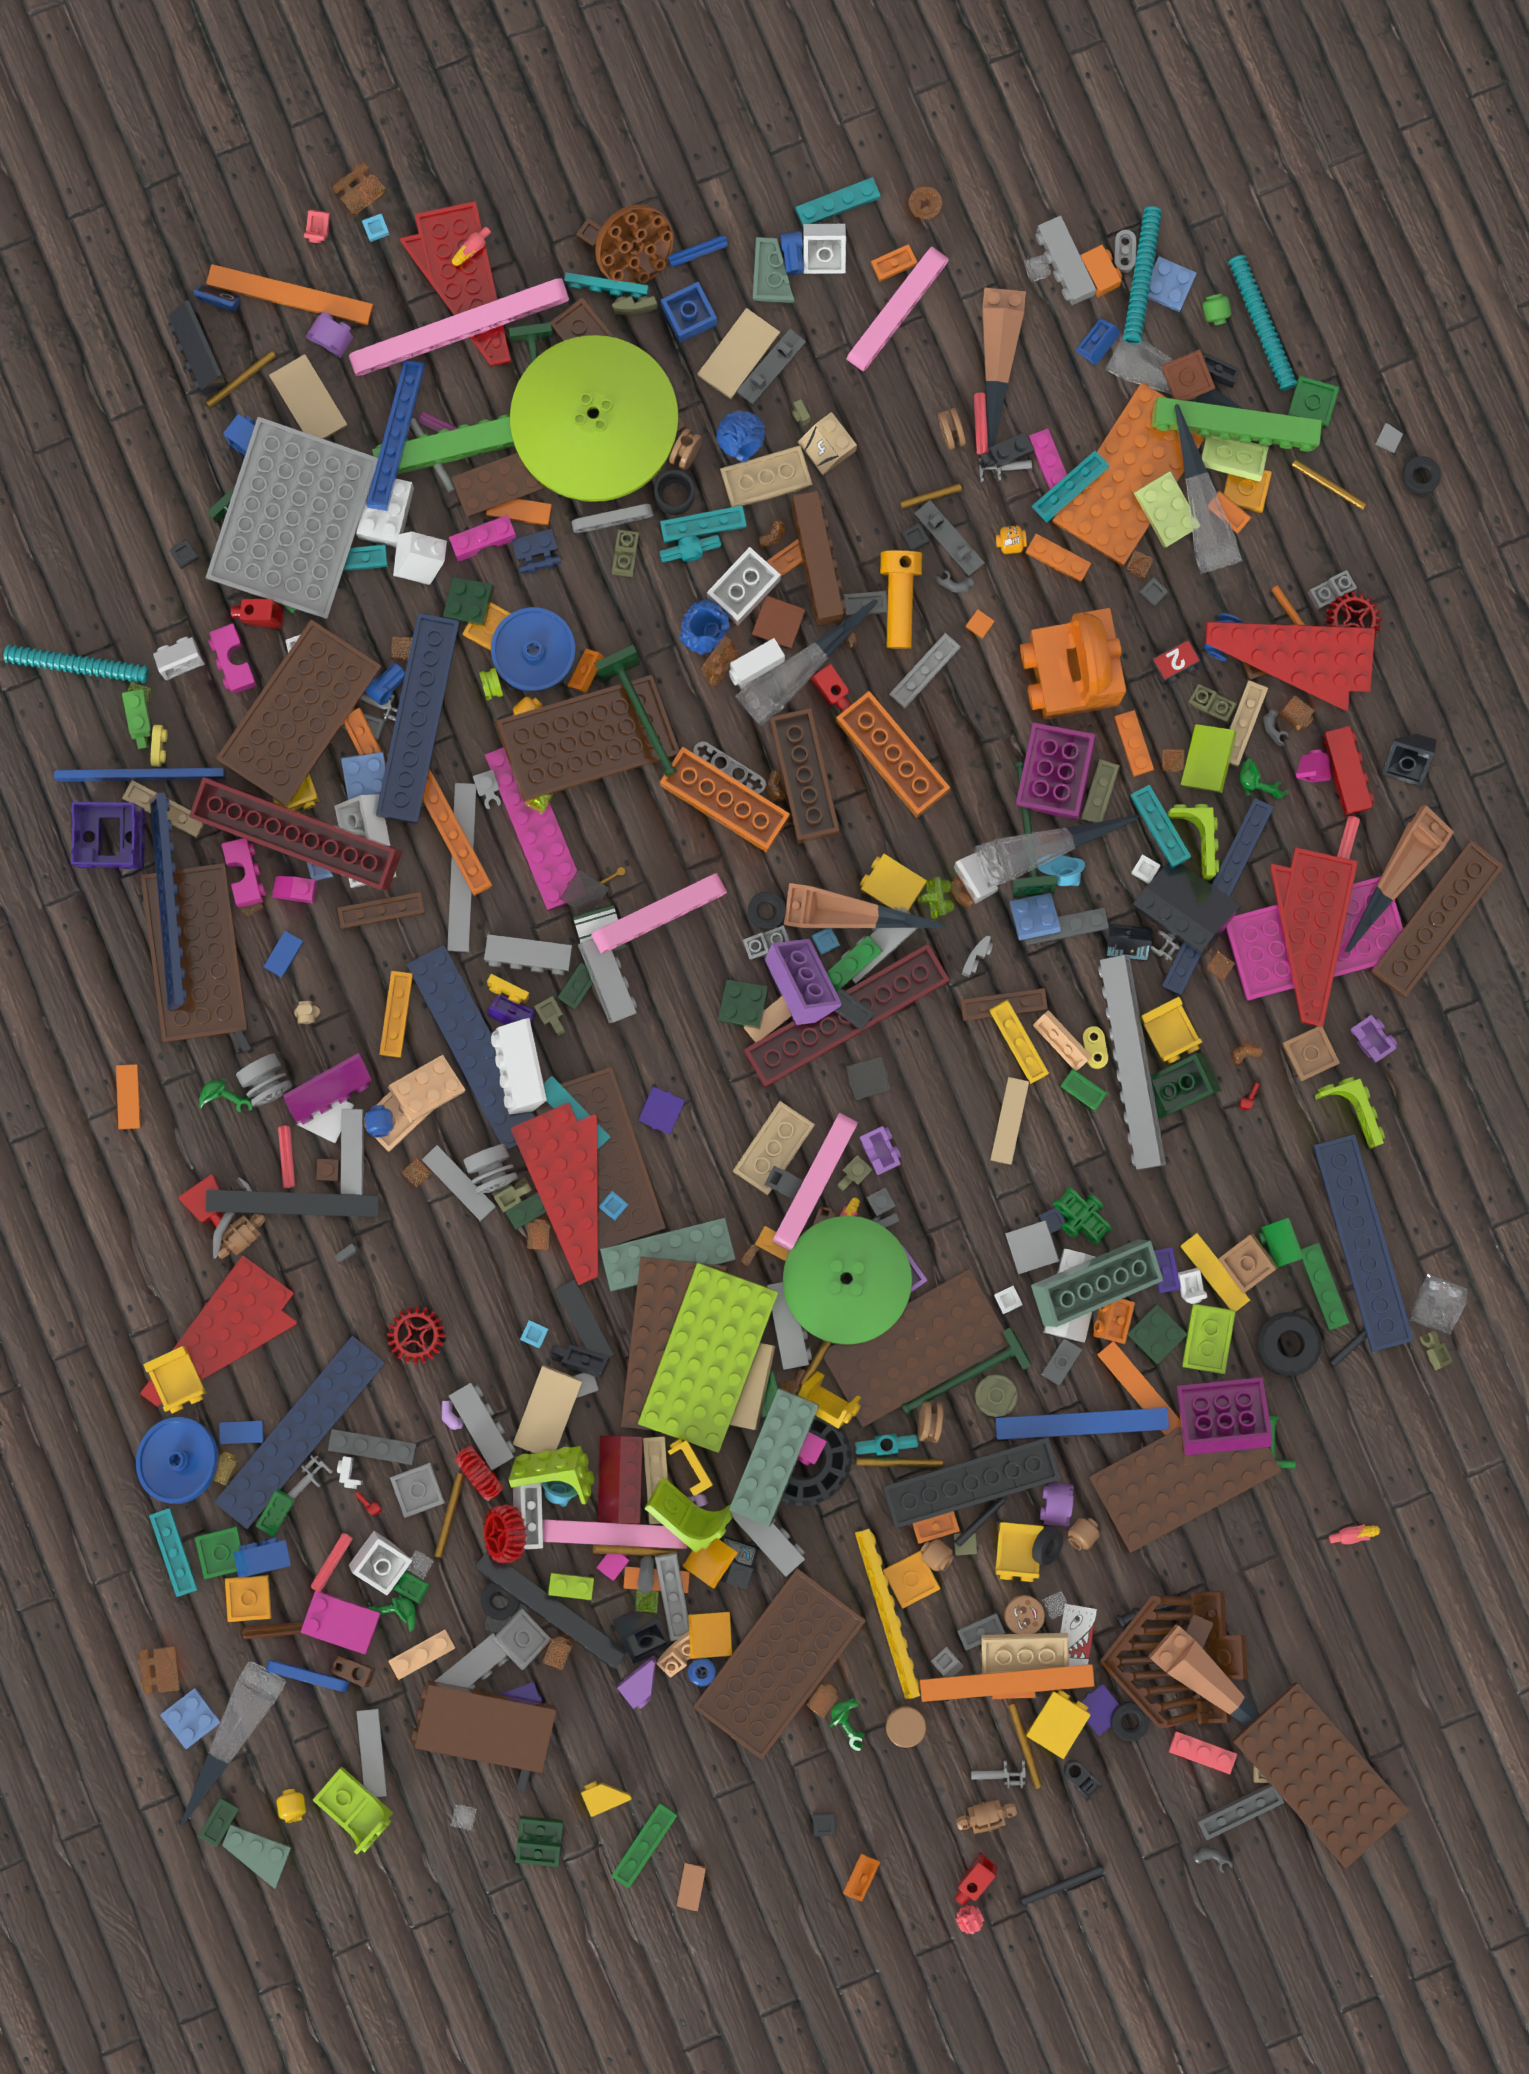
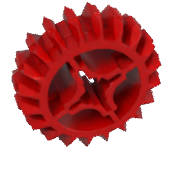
(1348, 611)
(401, 1345)
(479, 1472)
(505, 1533)

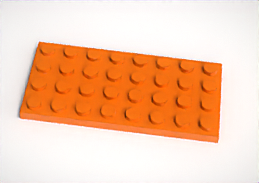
(1107, 510)

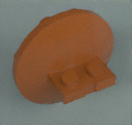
(634, 244)

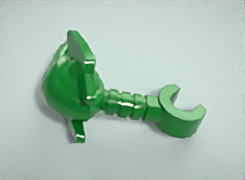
(1250, 780)
(216, 1089)
(402, 1607)
(840, 1714)

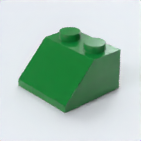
(1280, 1242)

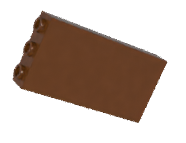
(483, 1726)

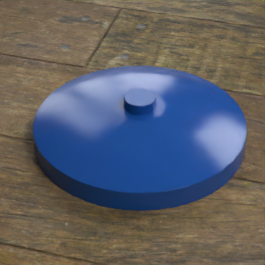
(533, 649)
(176, 1460)

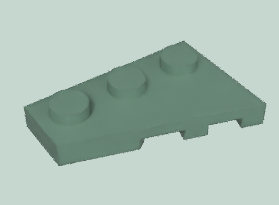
(770, 276)
(258, 1852)

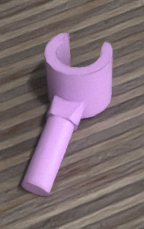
(700, 1499)

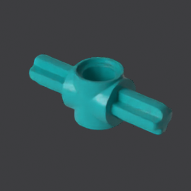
(690, 548)
(873, 1446)

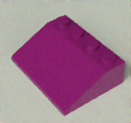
(1056, 771)
(328, 1088)
(1224, 1416)

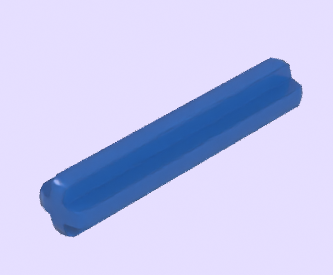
(698, 250)

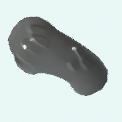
(960, 587)
(1269, 722)
(645, 1579)
(1207, 1853)

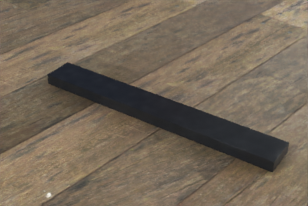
(291, 1203)
(551, 1610)

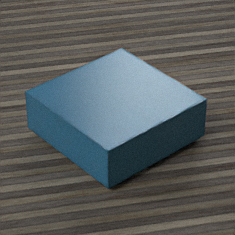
(825, 940)
(613, 1205)

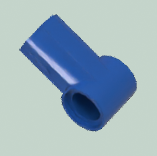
(792, 247)
(381, 688)

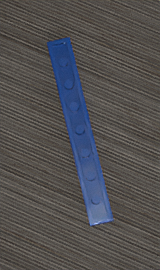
(395, 435)
(139, 774)
(1082, 1423)

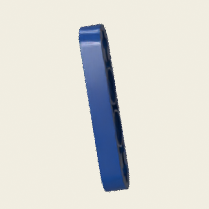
(307, 1675)

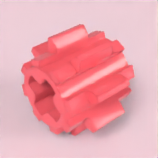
(970, 1919)

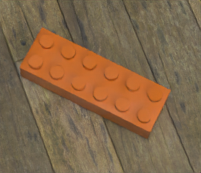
(892, 754)
(725, 800)

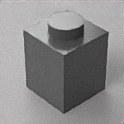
(783, 1182)
(880, 1202)

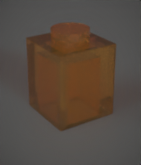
(1297, 713)
(538, 1235)
(557, 1652)
(823, 1699)

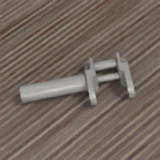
(1011, 466)
(387, 706)
(1169, 938)
(310, 1477)
(1000, 1774)

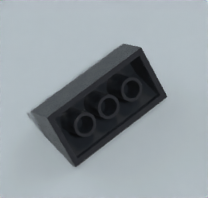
(196, 348)

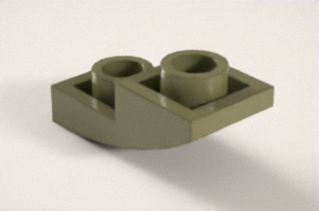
(626, 306)
(625, 553)
(1213, 704)

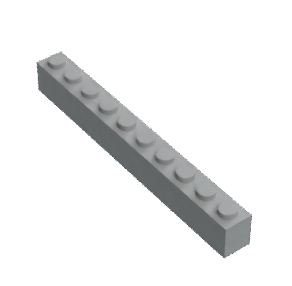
(1132, 1062)

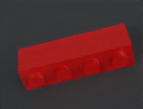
(1347, 771)

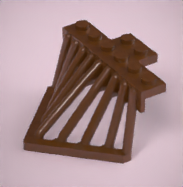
(1223, 1649)

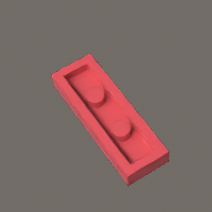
(1202, 1752)

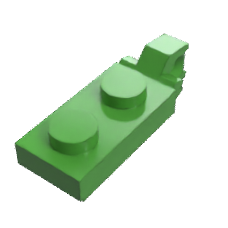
(137, 717)

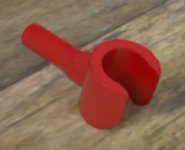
(1247, 1103)
(373, 1508)

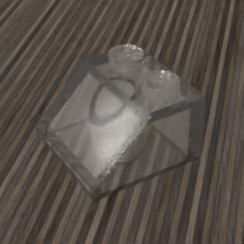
(1439, 1304)

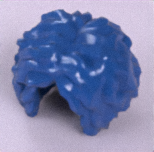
(741, 434)
(704, 626)

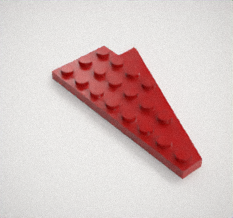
(462, 285)
(1310, 657)
(1312, 914)
(565, 1173)
(234, 1321)

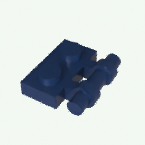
(533, 546)

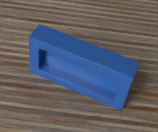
(283, 954)
(241, 1432)

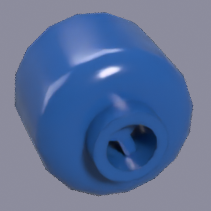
(379, 1121)
(699, 1679)

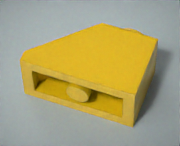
(603, 1797)

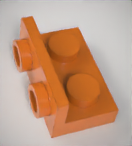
(1114, 1321)

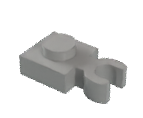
(487, 785)

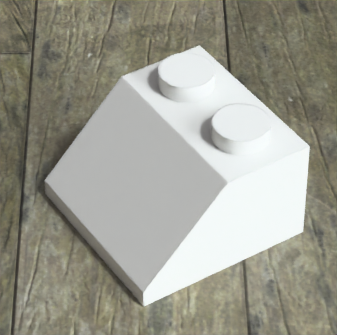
(824, 248)
(418, 557)
(178, 658)
(973, 878)
(380, 1563)

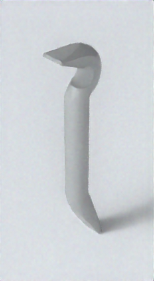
(217, 1238)

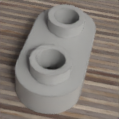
(1125, 252)

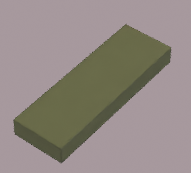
(1100, 791)

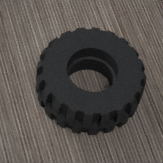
(832, 1473)

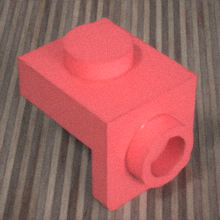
(317, 226)

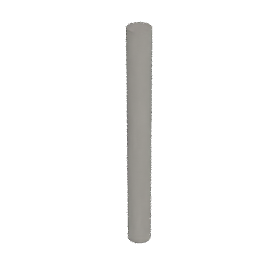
(439, 467)

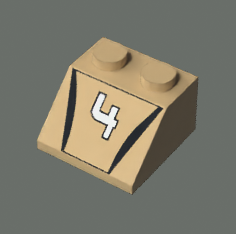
(827, 444)

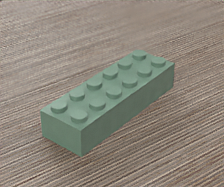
(698, 1243)
(1097, 1283)
(774, 1457)

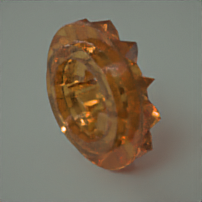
(923, 193)

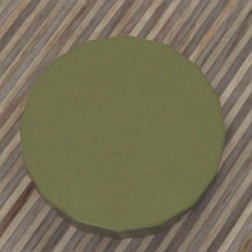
(996, 1395)

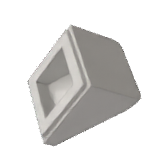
(1389, 438)
(947, 1663)

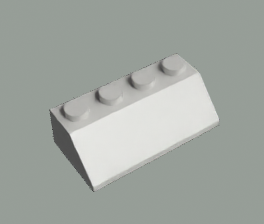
(360, 817)
(518, 1067)
(1078, 1327)

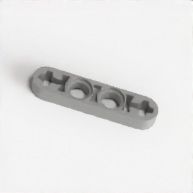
(612, 518)
(731, 766)

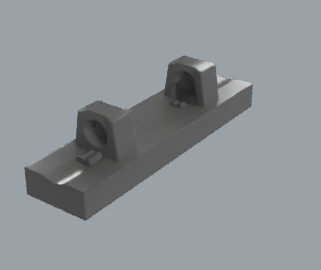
(771, 367)
(949, 539)

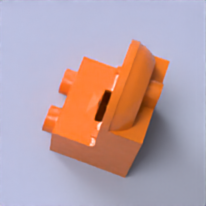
(1075, 665)

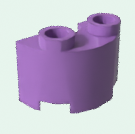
(330, 334)
(1372, 1038)
(880, 1150)
(1058, 1504)

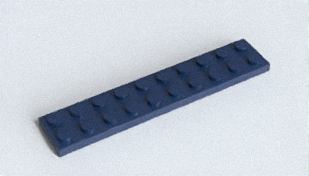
(417, 718)
(167, 908)
(466, 1036)
(1363, 1243)
(300, 1432)

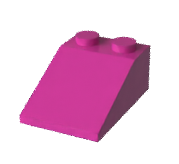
(340, 1622)

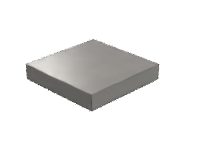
(1032, 1247)
(417, 1490)
(521, 1639)

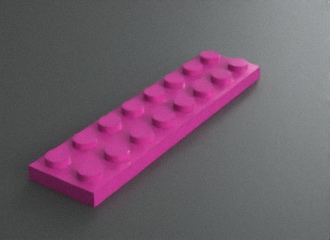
(537, 834)

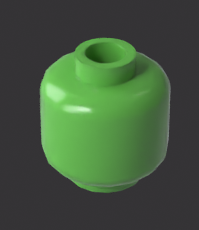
(1217, 309)

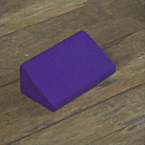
(507, 1011)

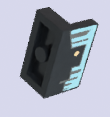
(1129, 941)

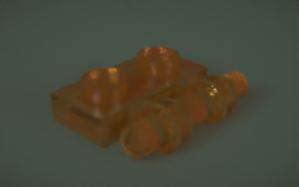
(363, 193)
(719, 661)
(166, 1670)

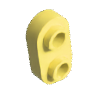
(158, 755)
(1095, 1047)

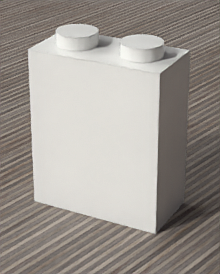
(756, 663)

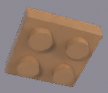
(1311, 1053)
(1248, 1263)

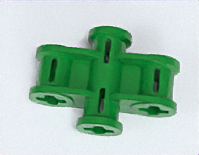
(1081, 1216)

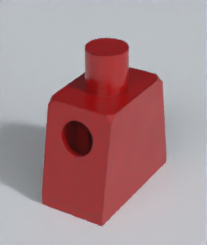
(259, 613)
(824, 680)
(195, 1200)
(981, 1873)

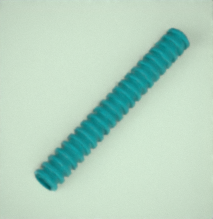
(1142, 275)
(1262, 322)
(77, 664)

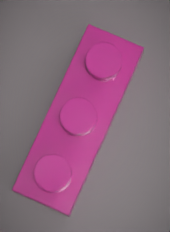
(1047, 457)

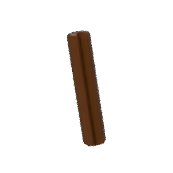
(272, 1630)

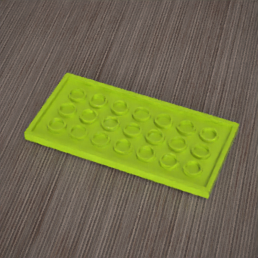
(707, 1357)

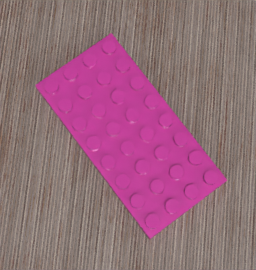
(1262, 953)

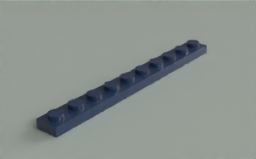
(1225, 882)

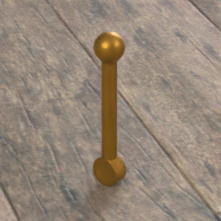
(620, 872)

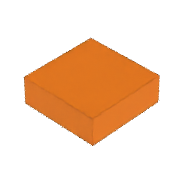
(980, 624)

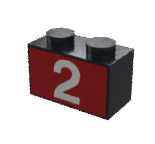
(1175, 662)

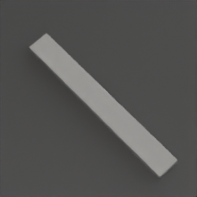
(459, 890)

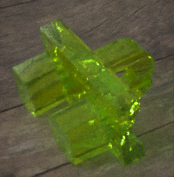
(935, 897)

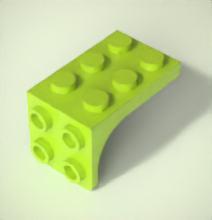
(1206, 823)
(1358, 1096)
(557, 1465)
(684, 1518)
(354, 1809)

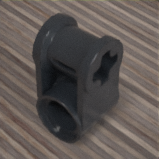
(1084, 1781)

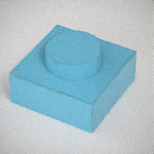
(375, 227)
(534, 1334)

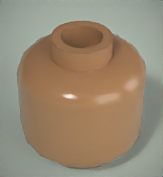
(1083, 1533)
(937, 1555)

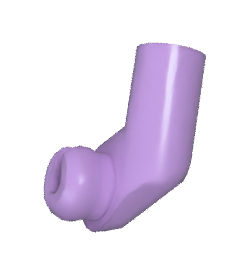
(449, 1418)

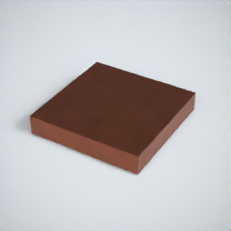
(1188, 376)
(778, 621)

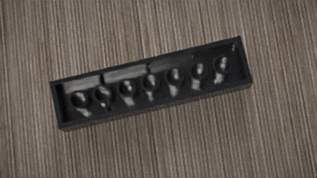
(971, 1482)

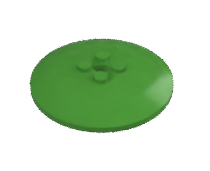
(854, 1310)

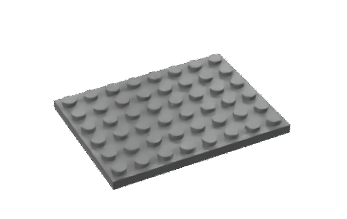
(292, 518)

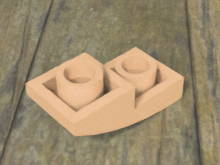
(675, 1656)

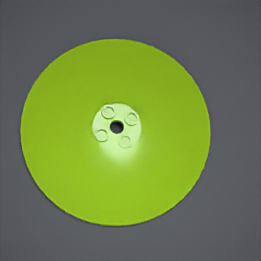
(599, 455)

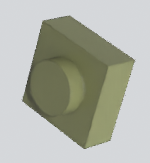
(800, 413)

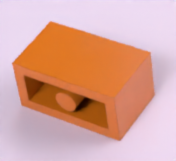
(1101, 270)

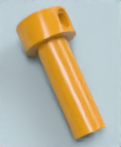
(900, 595)

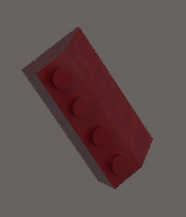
(620, 1479)

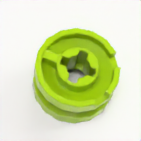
(491, 684)

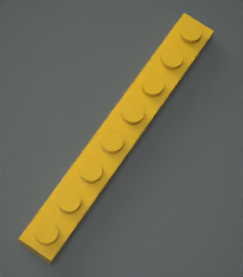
(890, 1621)

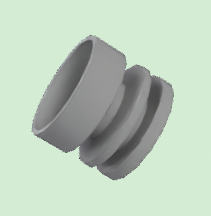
(264, 1080)
(490, 1169)

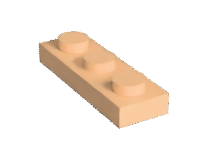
(1062, 1041)
(422, 1654)

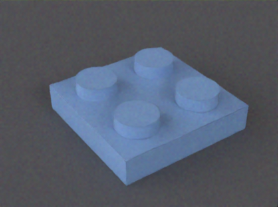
(1170, 284)
(364, 774)
(1035, 916)
(190, 1718)

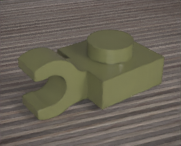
(549, 1013)
(855, 1172)
(510, 1196)
(1437, 1352)

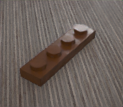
(381, 910)
(1021, 1003)

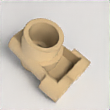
(306, 1012)

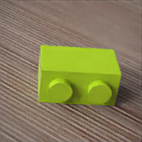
(571, 1586)

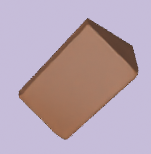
(691, 1886)

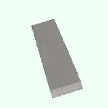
(924, 671)
(352, 1151)
(458, 1183)
(672, 1595)
(372, 1752)

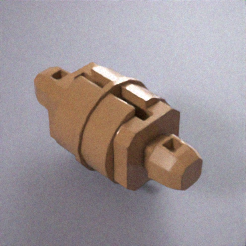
(240, 1234)
(986, 1816)

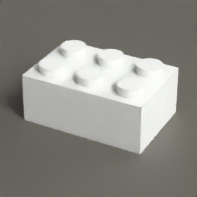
(382, 525)
(744, 585)

